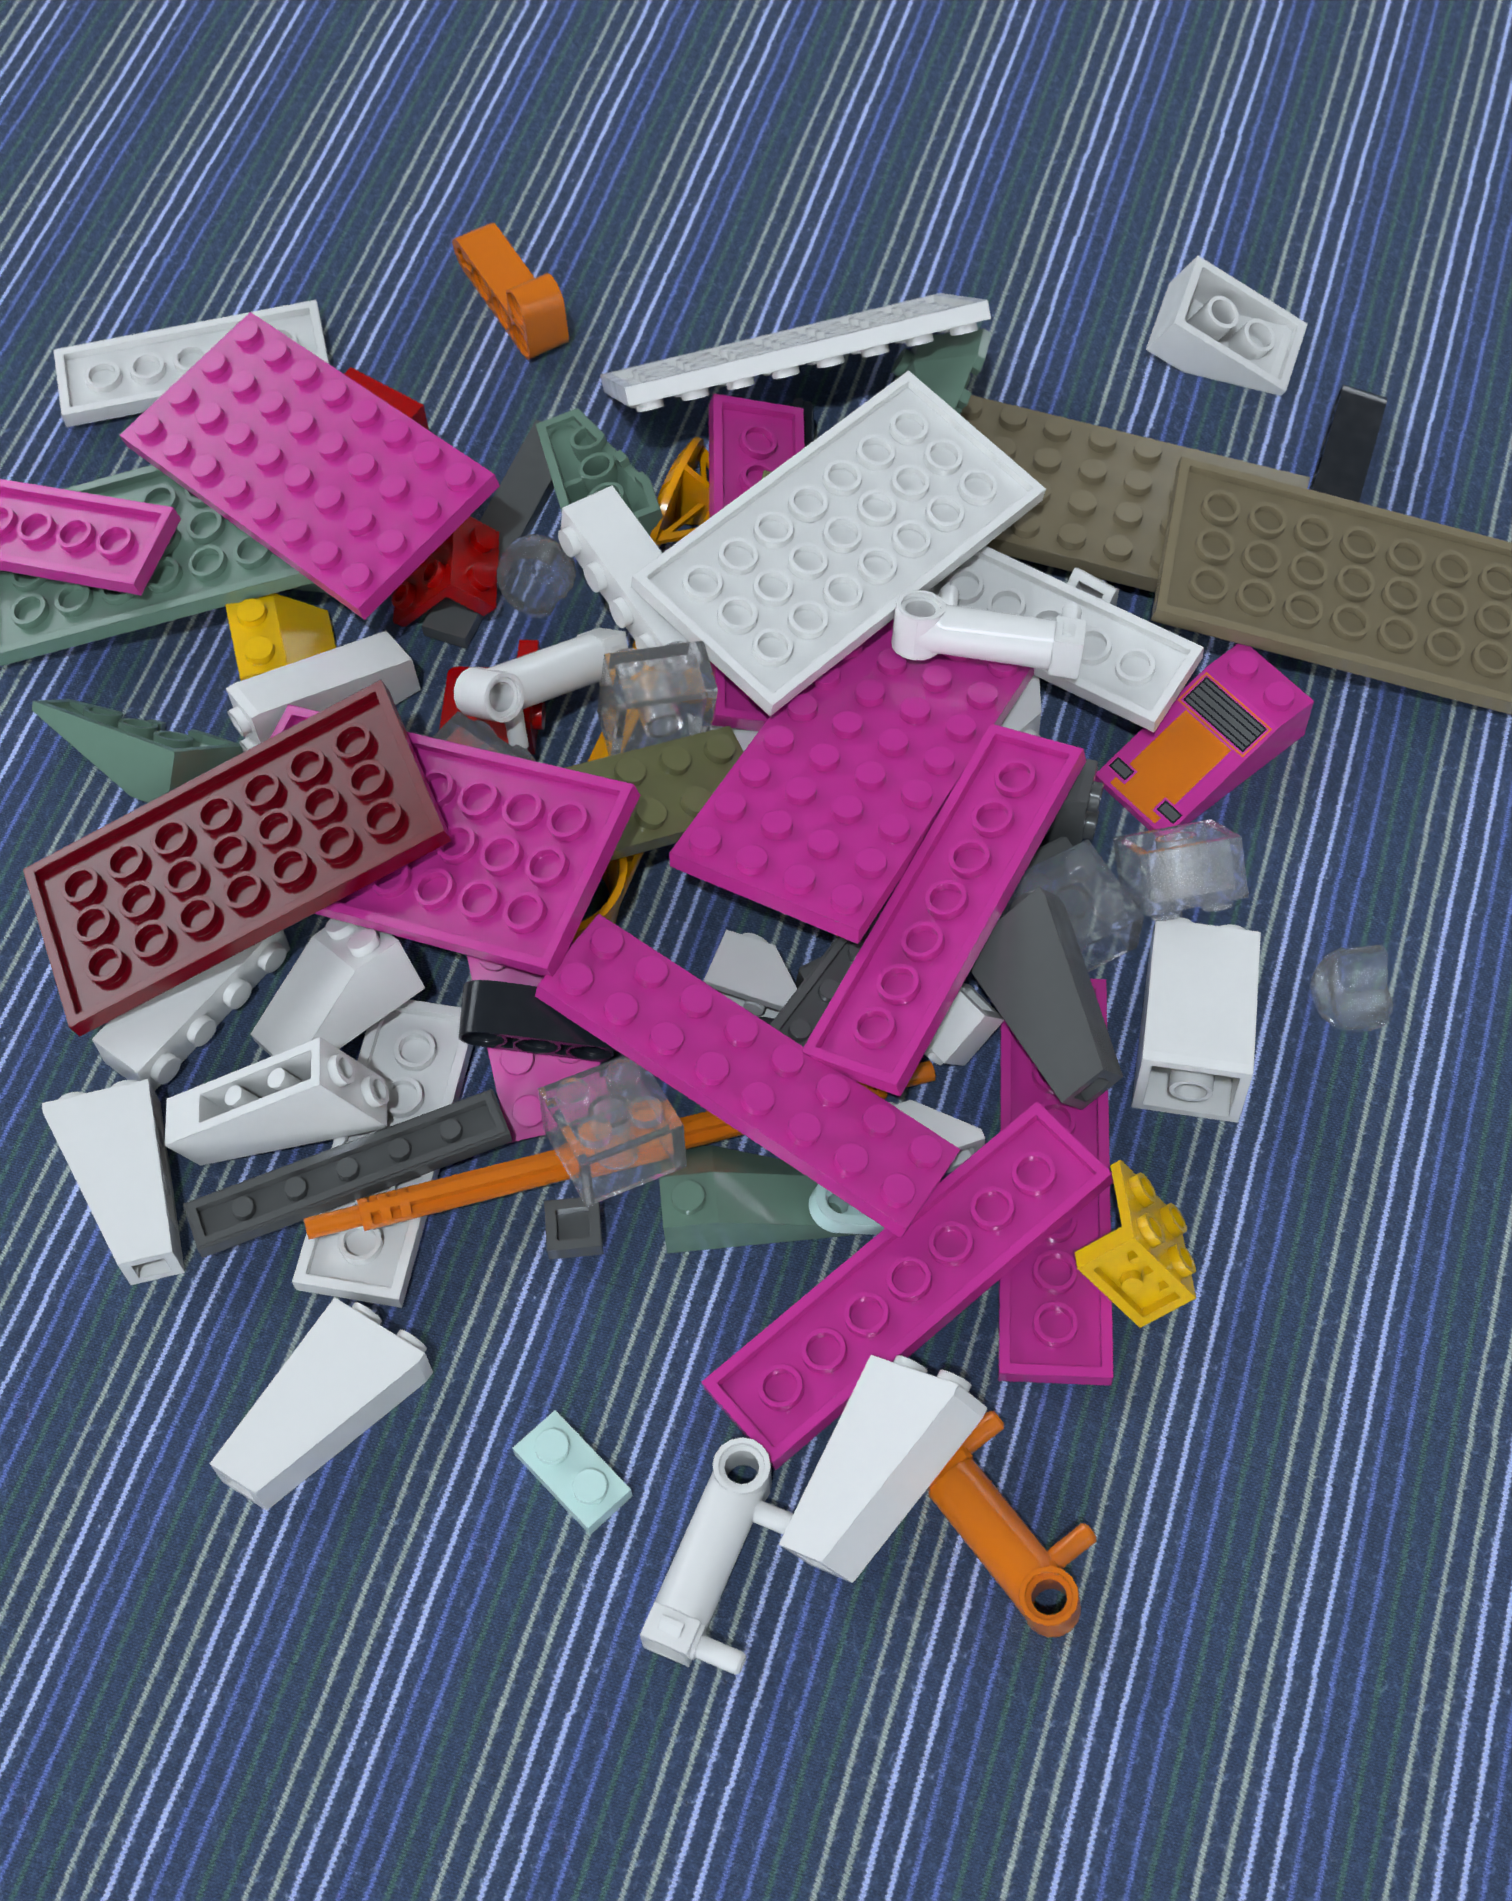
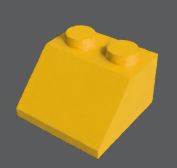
(276, 632)

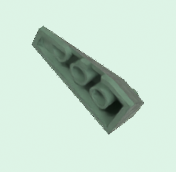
(946, 364)
(586, 463)
(135, 751)
(736, 1201)

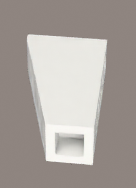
(319, 684)
(277, 1105)
(124, 1173)
(321, 1401)
(879, 1462)

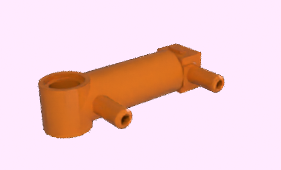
(1004, 1540)

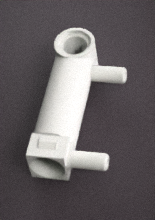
(937, 625)
(510, 687)
(707, 1557)

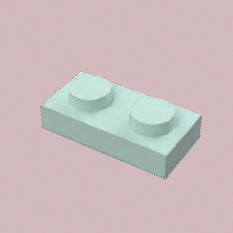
(572, 1472)

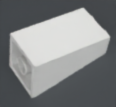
(1198, 1020)

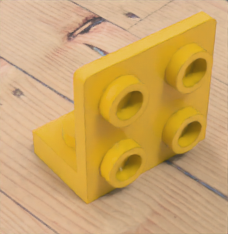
(1146, 1259)

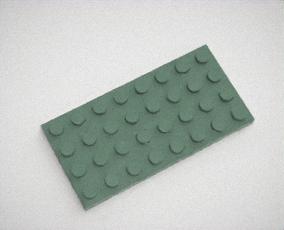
(200, 570)

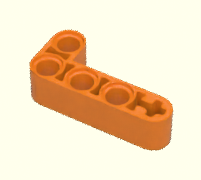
(524, 305)

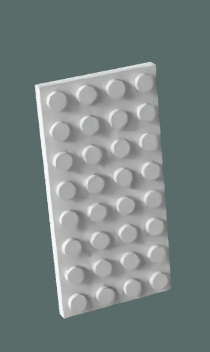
(783, 351)
(834, 538)

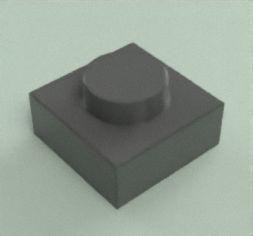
(572, 1228)

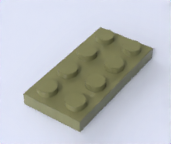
(672, 784)

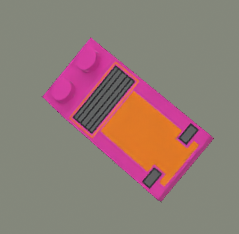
(1209, 741)

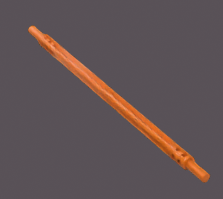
(507, 1178)

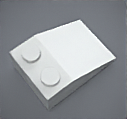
(1225, 331)
(338, 988)

